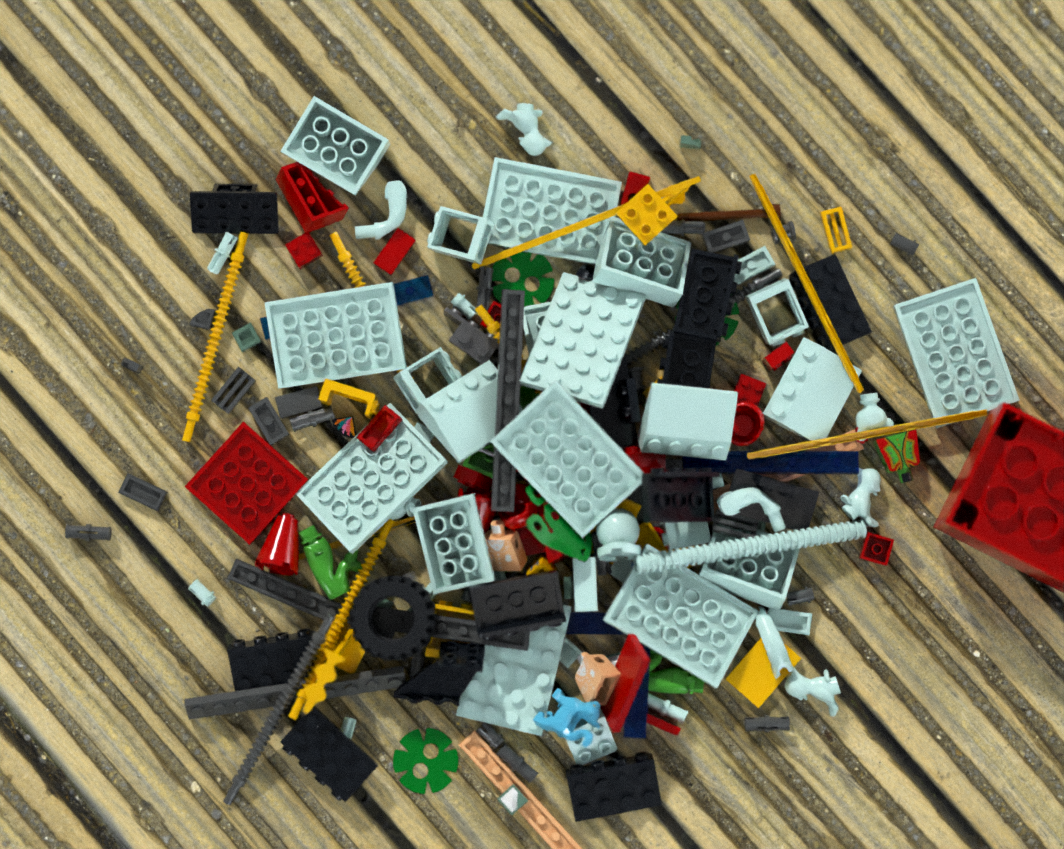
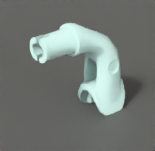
(396, 195)
(732, 502)
(773, 643)

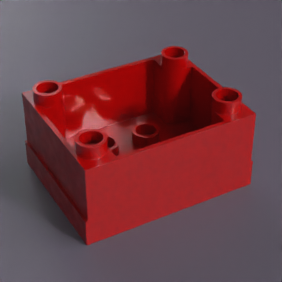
(1012, 495)

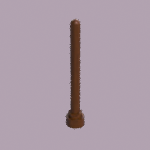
(723, 215)

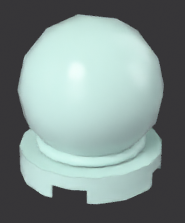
(618, 536)

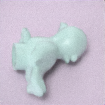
(526, 121)
(859, 502)
(821, 688)

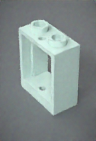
(479, 240)
(767, 292)
(409, 386)
(584, 585)

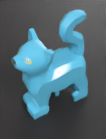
(567, 717)

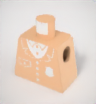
(505, 548)
(596, 677)

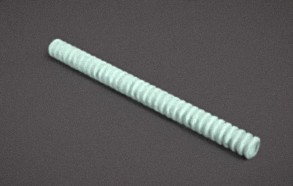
(750, 546)

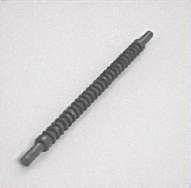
(757, 284)
(239, 780)

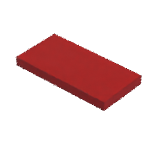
(632, 666)

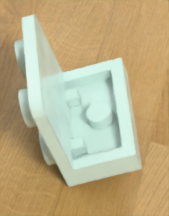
(685, 534)
(601, 744)

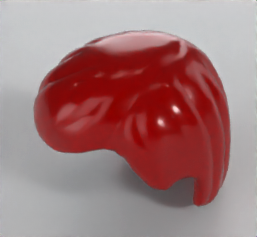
(747, 424)
(522, 509)

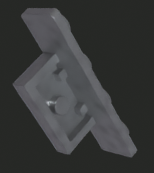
(470, 338)

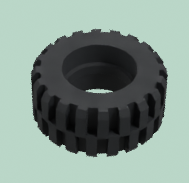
(363, 623)

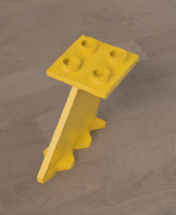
(649, 213)
(346, 656)

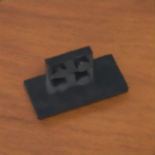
(234, 210)
(620, 409)
(795, 501)

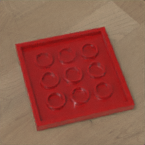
(246, 483)

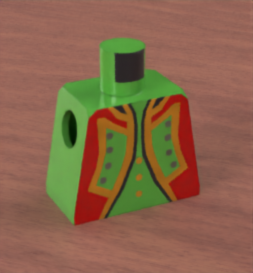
(899, 453)

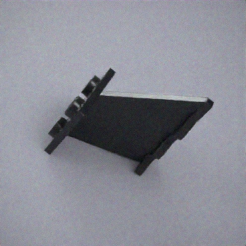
(445, 676)

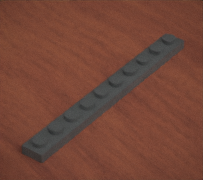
(507, 394)
(266, 696)

